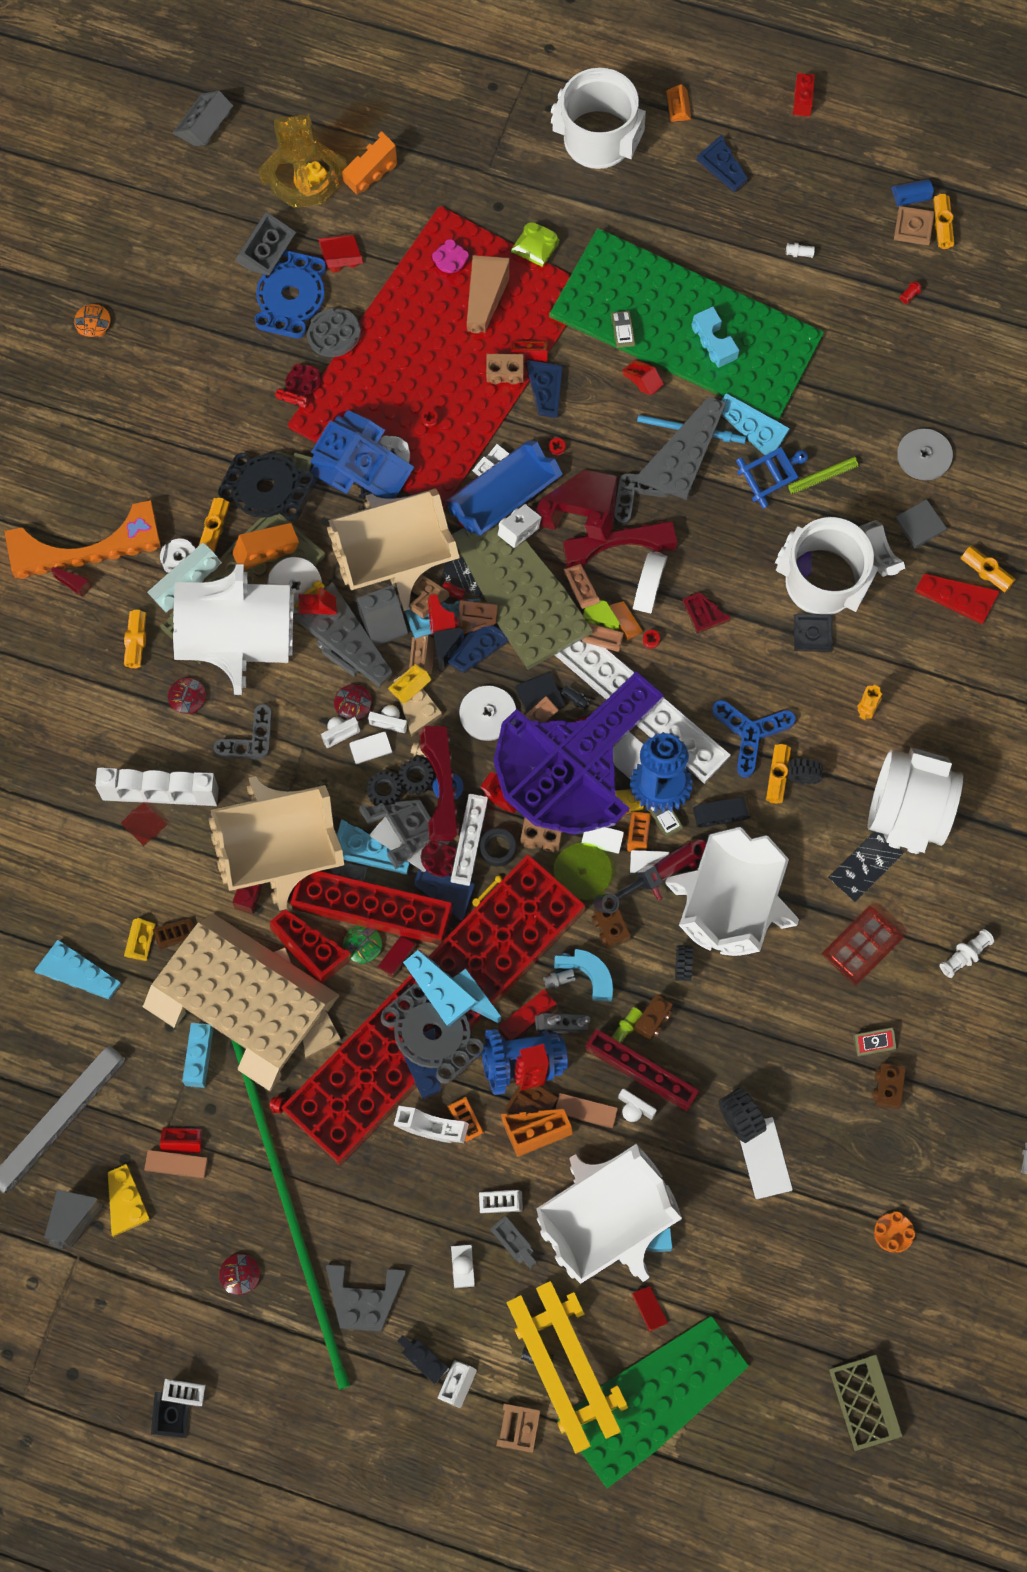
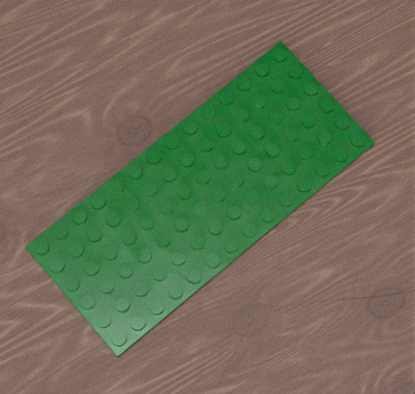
(662, 308)

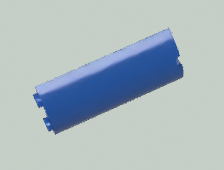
(503, 488)

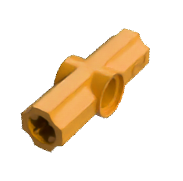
(944, 229)
(216, 516)
(997, 576)
(135, 639)
(869, 702)
(779, 763)

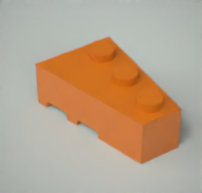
(372, 165)
(265, 545)
(536, 1130)

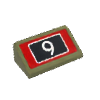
(874, 1042)

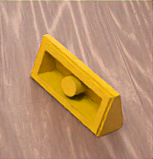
(410, 683)
(139, 939)

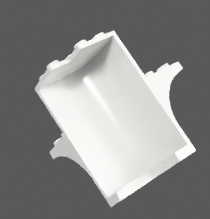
(233, 623)
(734, 893)
(608, 1214)

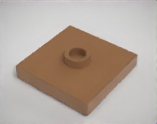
(914, 225)

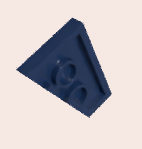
(545, 385)
(425, 1077)

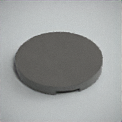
(333, 332)

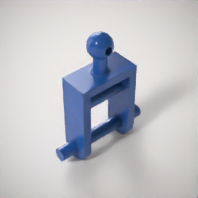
(800, 457)

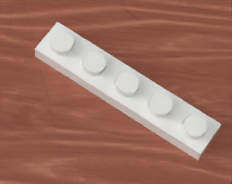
(469, 839)

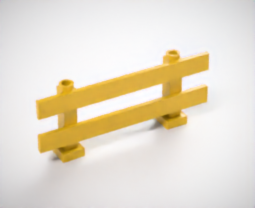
(557, 1315)

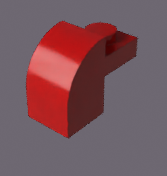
(494, 793)

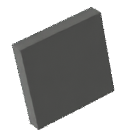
(920, 523)

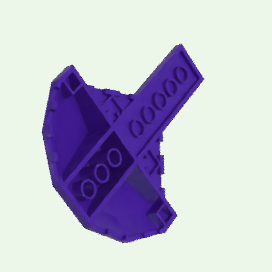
(565, 770)

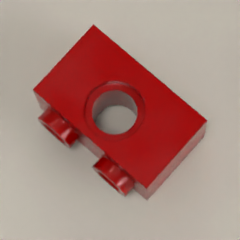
(803, 94)

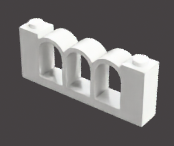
(157, 787)

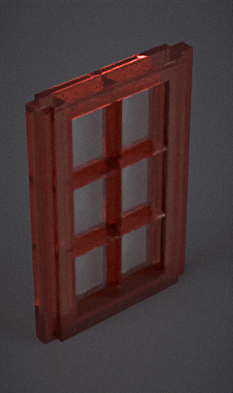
(862, 945)

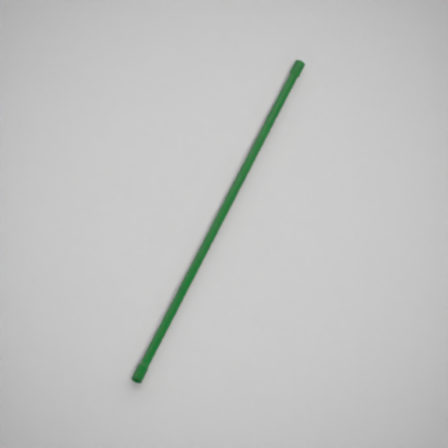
(339, 1370)

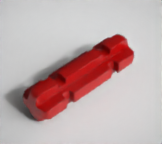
(291, 397)

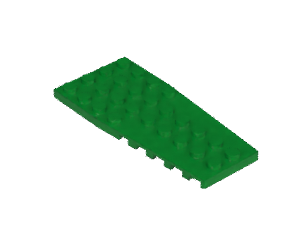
(661, 1398)

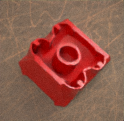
(340, 252)

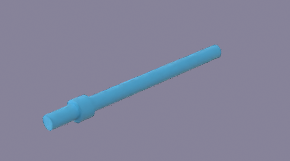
(727, 436)

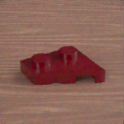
(703, 613)

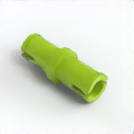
(626, 1025)

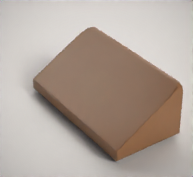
(422, 652)

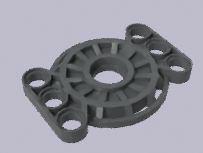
(428, 1052)

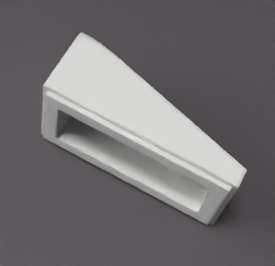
(517, 1201)
(198, 1393)

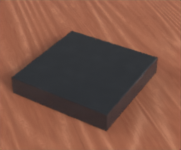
(813, 632)
(536, 689)

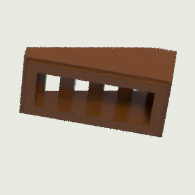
(172, 927)

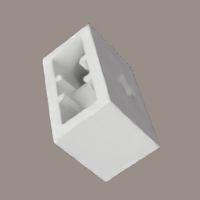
(519, 525)

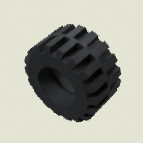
(742, 1115)

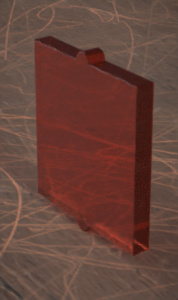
(143, 823)

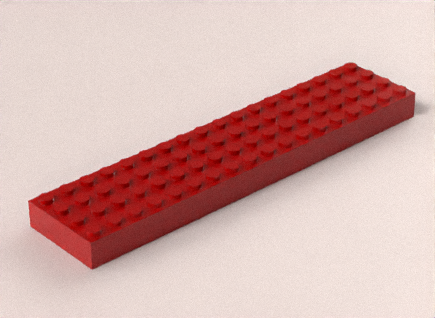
(495, 946)

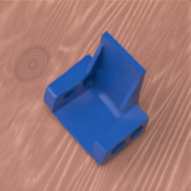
(351, 454)

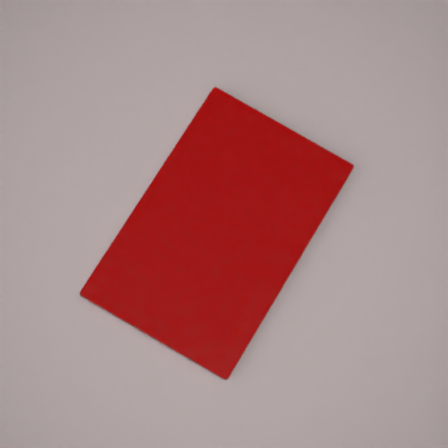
(422, 357)

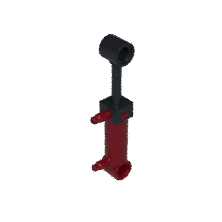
(652, 876)

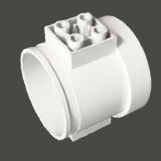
(599, 91)
(837, 537)
(915, 799)

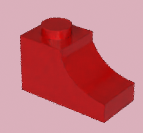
(643, 376)
(439, 617)

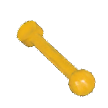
(476, 901)

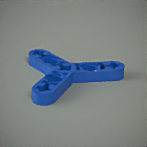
(743, 729)

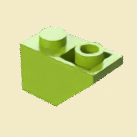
(601, 615)

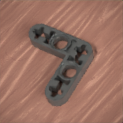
(629, 491)
(252, 745)

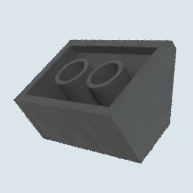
(203, 118)
(265, 245)

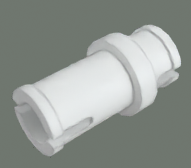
(799, 250)

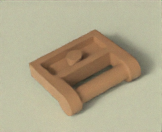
(525, 1429)

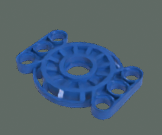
(292, 311)

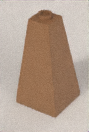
(487, 285)

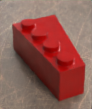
(313, 950)

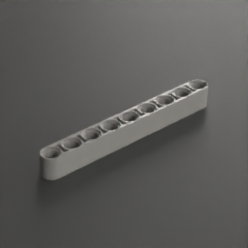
(59, 1117)

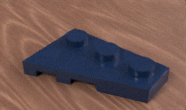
(721, 163)
(477, 647)
(443, 889)

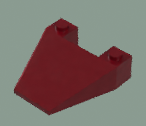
(586, 495)

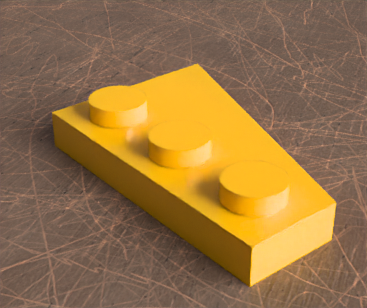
(125, 1201)

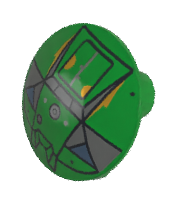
(362, 944)

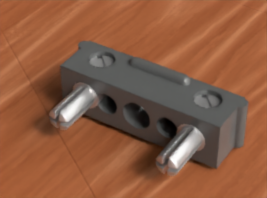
(562, 1023)

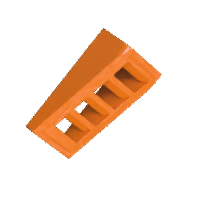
(638, 843)
(452, 1106)

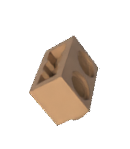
(504, 363)
(540, 839)

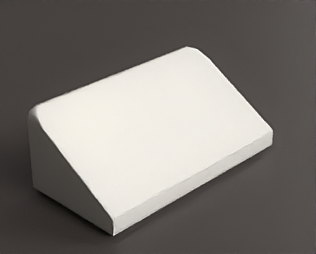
(370, 747)
(605, 839)
(644, 858)
(457, 1384)

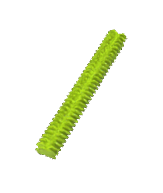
(816, 477)

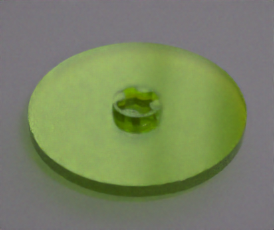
(579, 857)

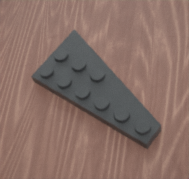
(680, 458)
(347, 639)

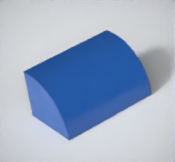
(912, 192)

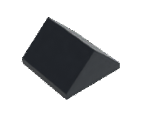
(446, 644)
(169, 1418)

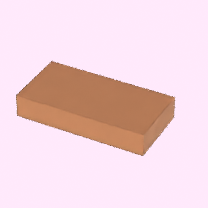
(604, 637)

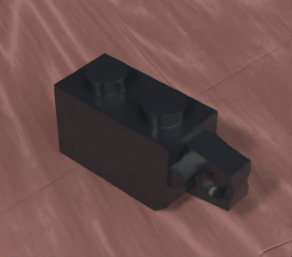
(423, 1360)

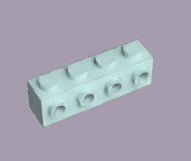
(191, 569)

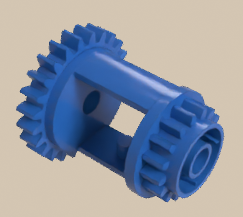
(662, 775)
(499, 1057)

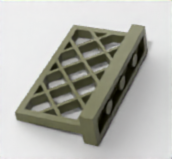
(883, 1397)

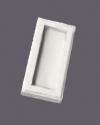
(388, 719)
(339, 730)
(635, 1107)
(462, 1266)

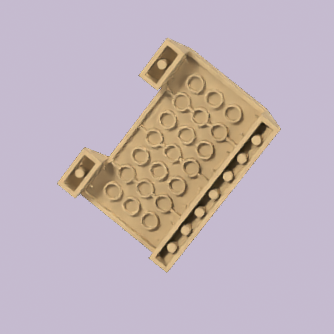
(242, 994)

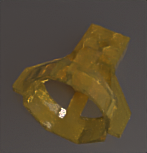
(297, 147)

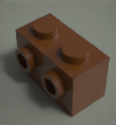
(612, 928)
(653, 1017)
(889, 1086)

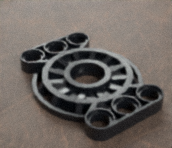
(277, 500)

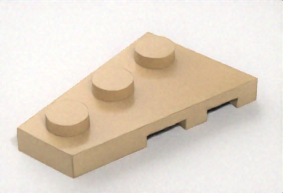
(419, 711)
(320, 1036)

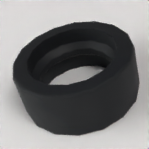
(498, 832)

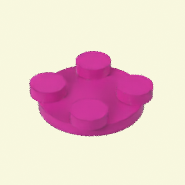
(450, 257)

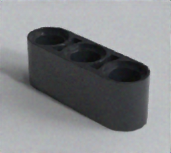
(722, 812)

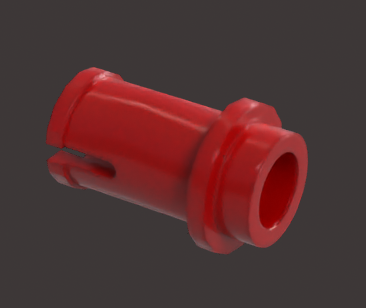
(913, 289)
(454, 591)

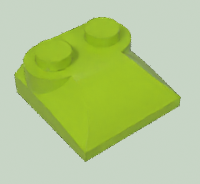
(536, 243)

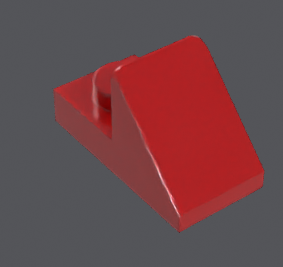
(317, 603)

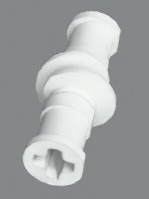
(966, 953)

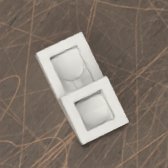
(492, 458)

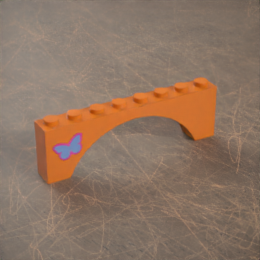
(134, 536)

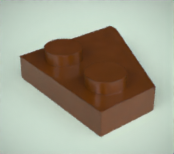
(476, 615)
(530, 1101)

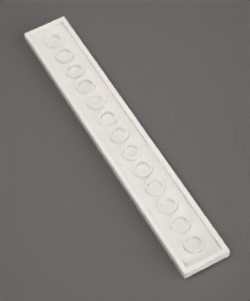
(608, 673)

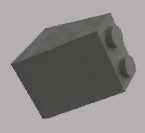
(382, 616)
(70, 1218)

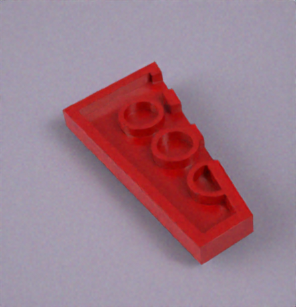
(958, 596)

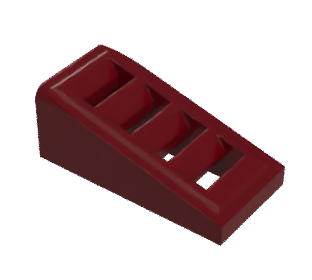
(74, 582)

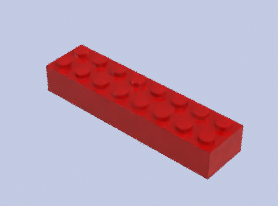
(373, 906)

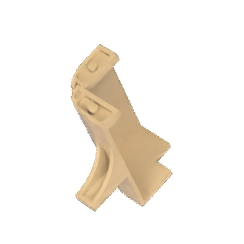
(392, 541)
(275, 839)

